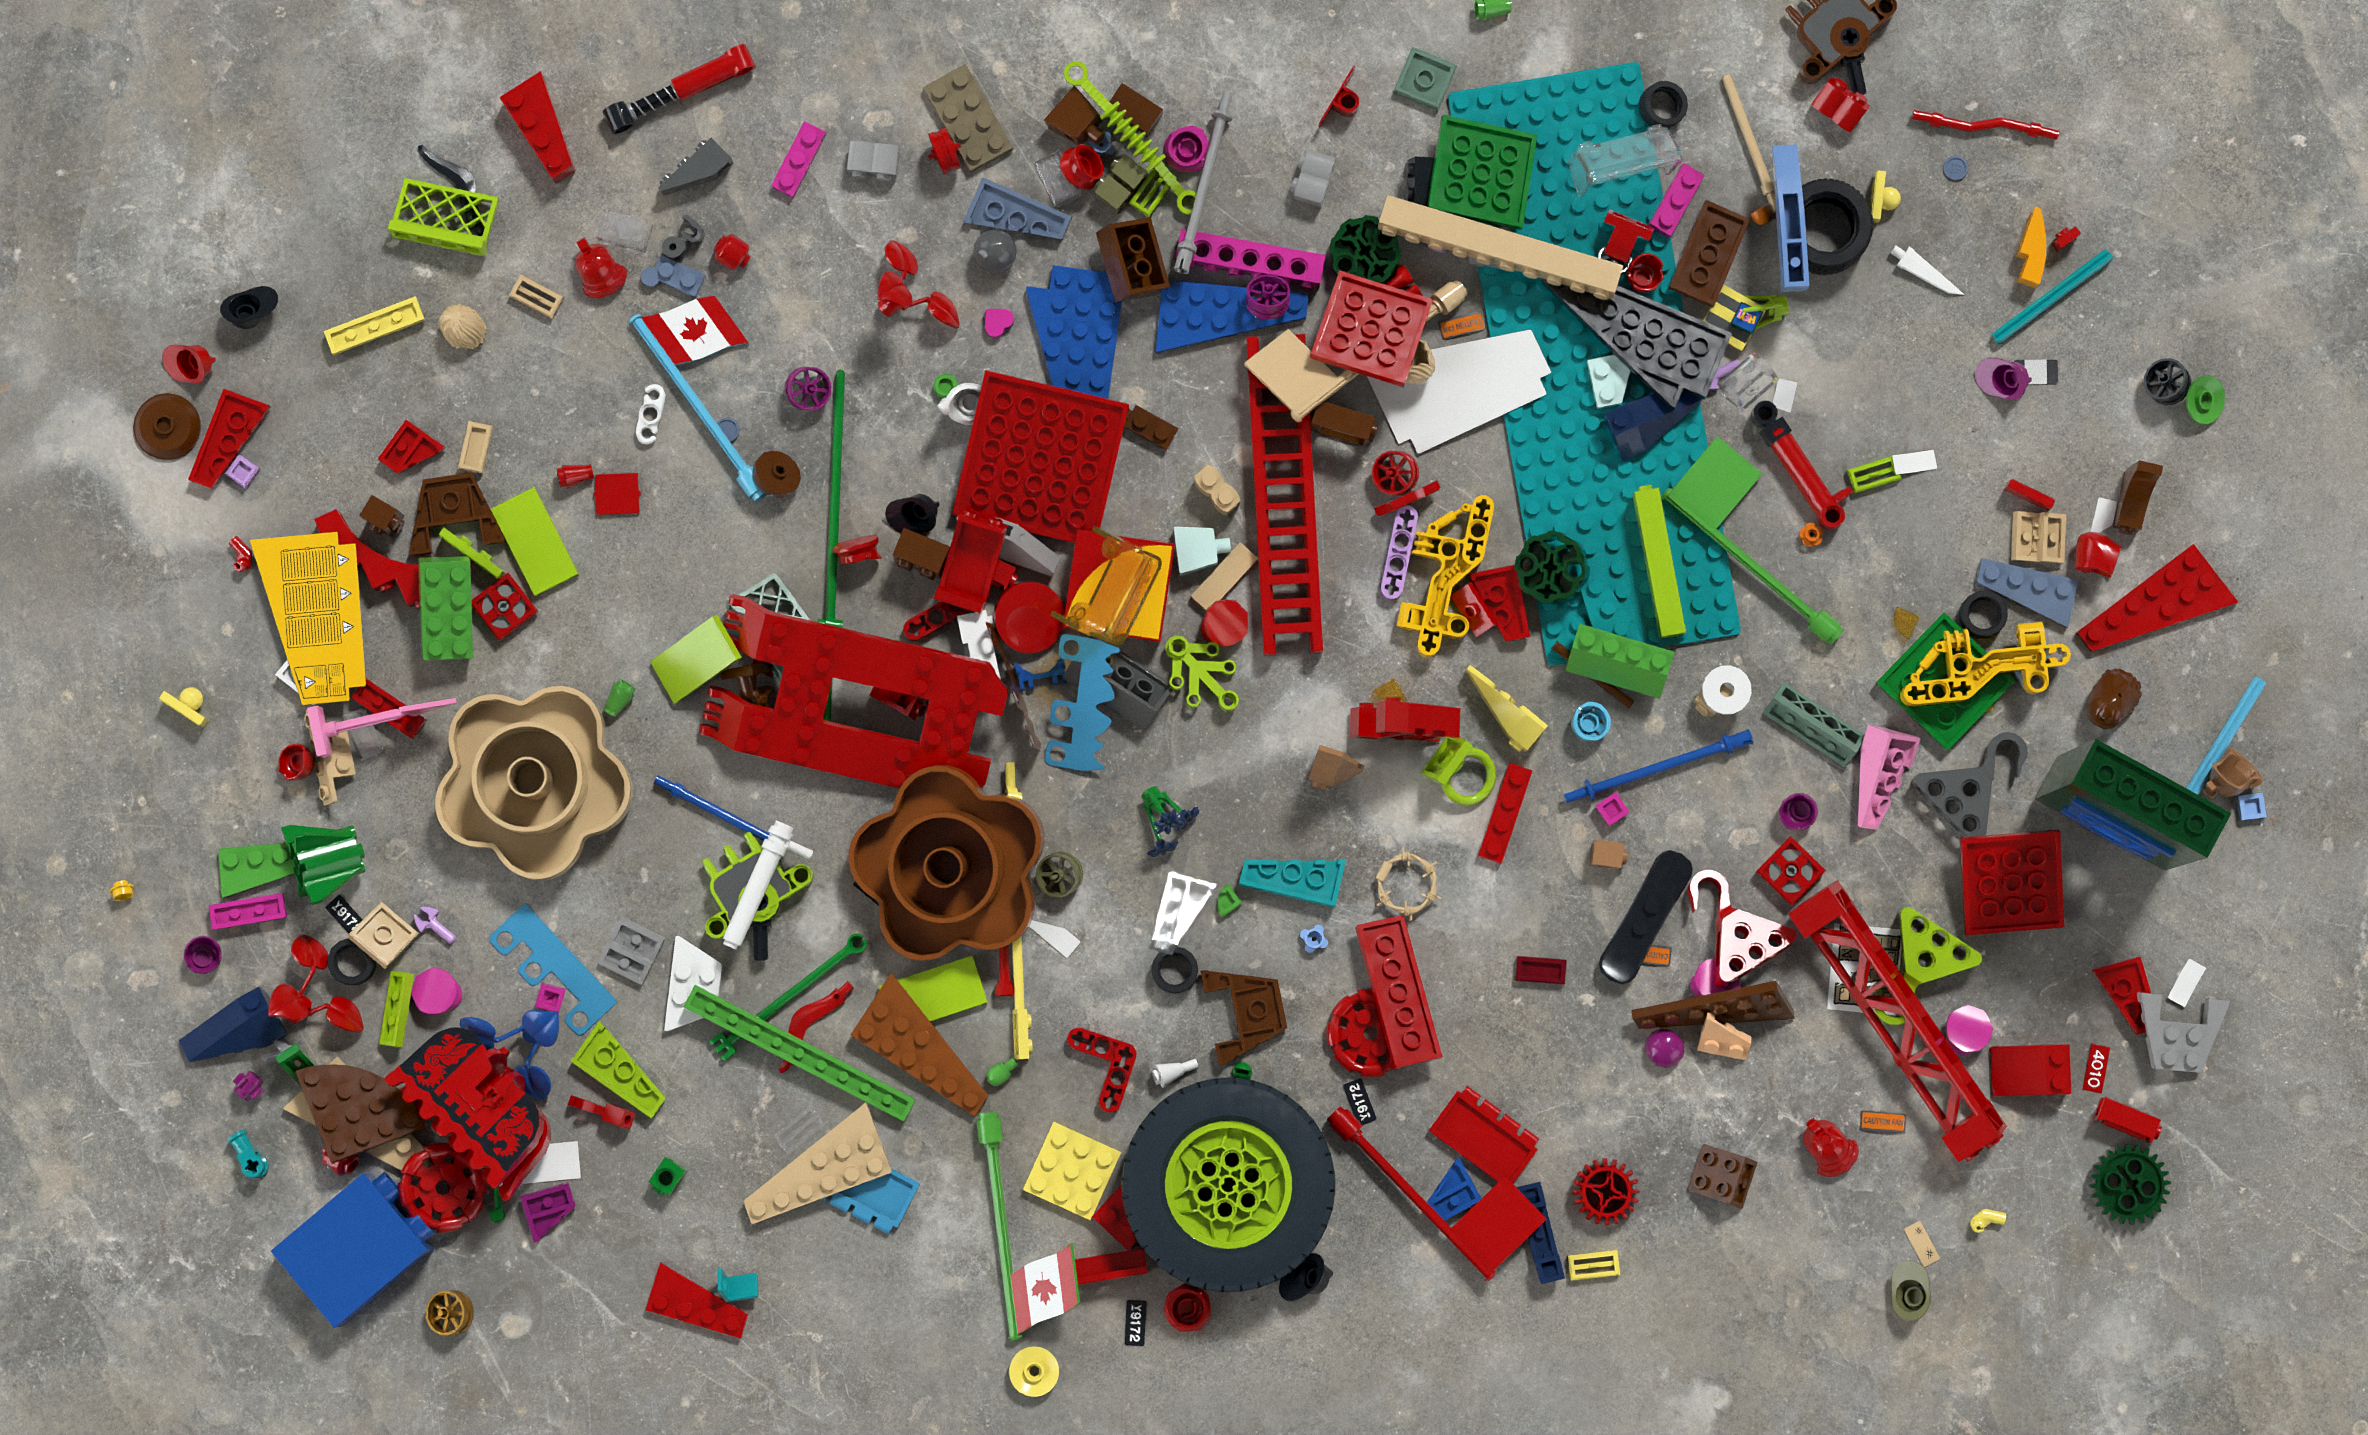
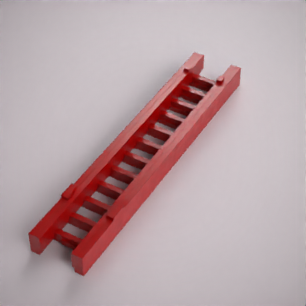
(1265, 555)

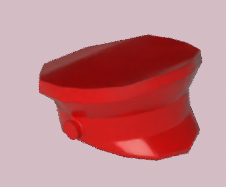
(1081, 166)
(857, 549)
(1225, 623)
(1187, 1308)

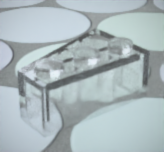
(1177, 910)

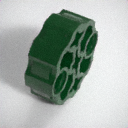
(1340, 252)
(1529, 579)

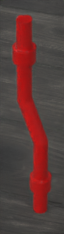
(2033, 129)

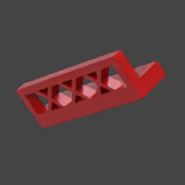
(1111, 1266)

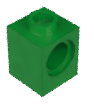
(676, 1170)

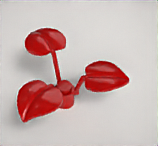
(895, 295)
(294, 1007)

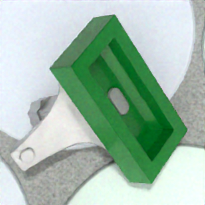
(289, 1058)

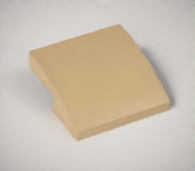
(2038, 537)

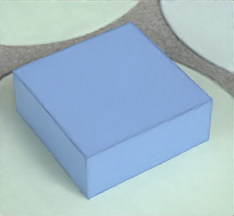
(2251, 806)

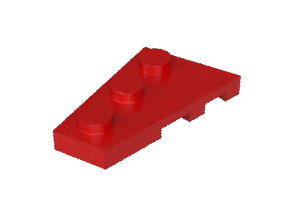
(1504, 599)
(2122, 983)

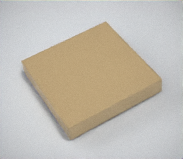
(383, 935)

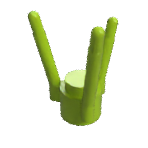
(1774, 306)

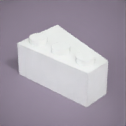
(977, 639)

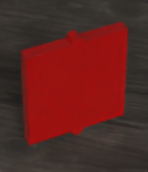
(617, 494)

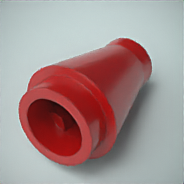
(574, 474)

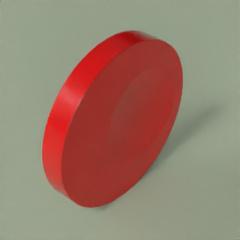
(1025, 618)

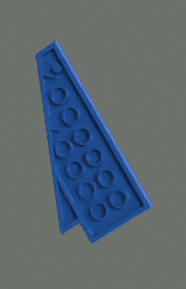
(1077, 328)

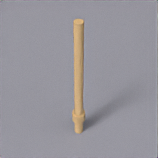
(1767, 186)

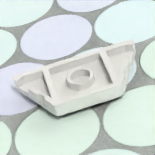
(689, 968)

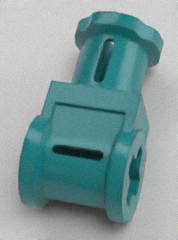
(248, 1154)

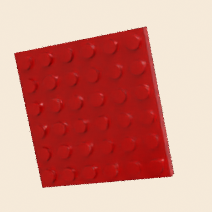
(1040, 456)

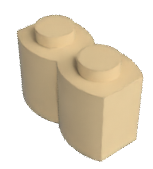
(1222, 494)

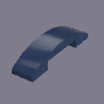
(1542, 1240)

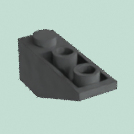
(702, 167)

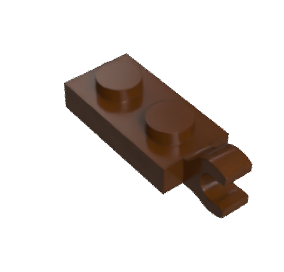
(1150, 427)

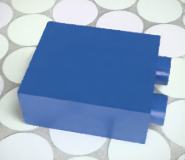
(354, 1248)

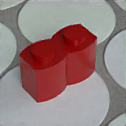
(1841, 104)

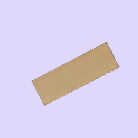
(1224, 576)

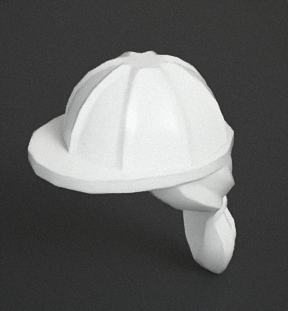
(961, 403)

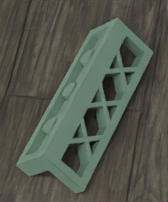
(1812, 727)

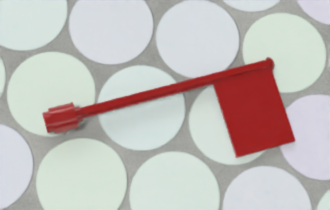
(1485, 1232)

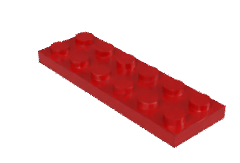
(1398, 992)

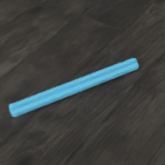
(2226, 734)

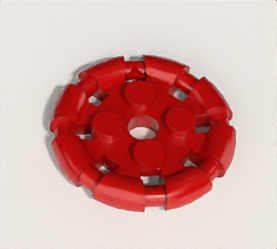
(1355, 1036)
(426, 1189)

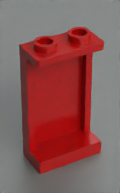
(971, 561)

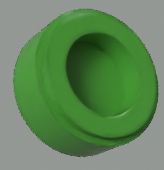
(944, 384)

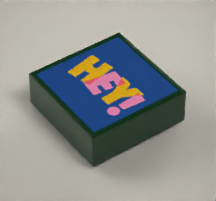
(1746, 321)

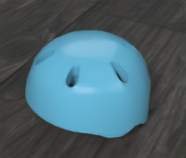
(1589, 721)

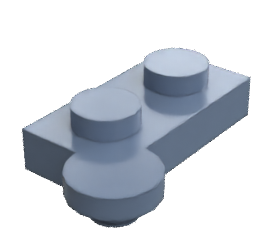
(673, 275)

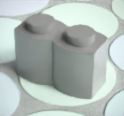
(873, 159)
(1314, 178)

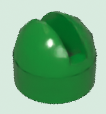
(1245, 1066)

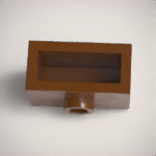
(382, 517)

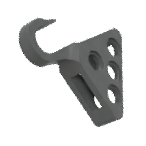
(1952, 782)

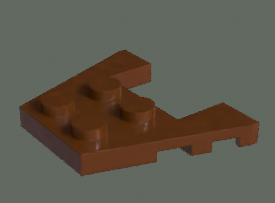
(450, 502)
(1256, 1008)

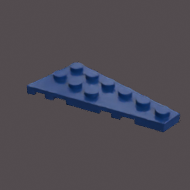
(1210, 312)

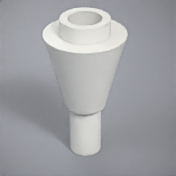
(1167, 1073)

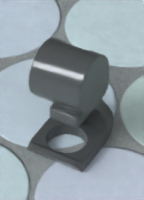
(676, 247)

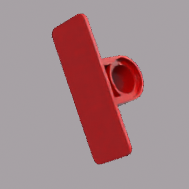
(1343, 93)

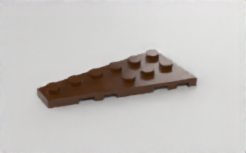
(1737, 1005)

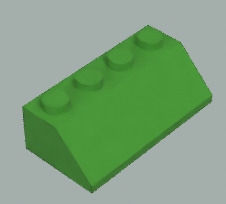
(1619, 661)

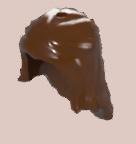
(2113, 698)

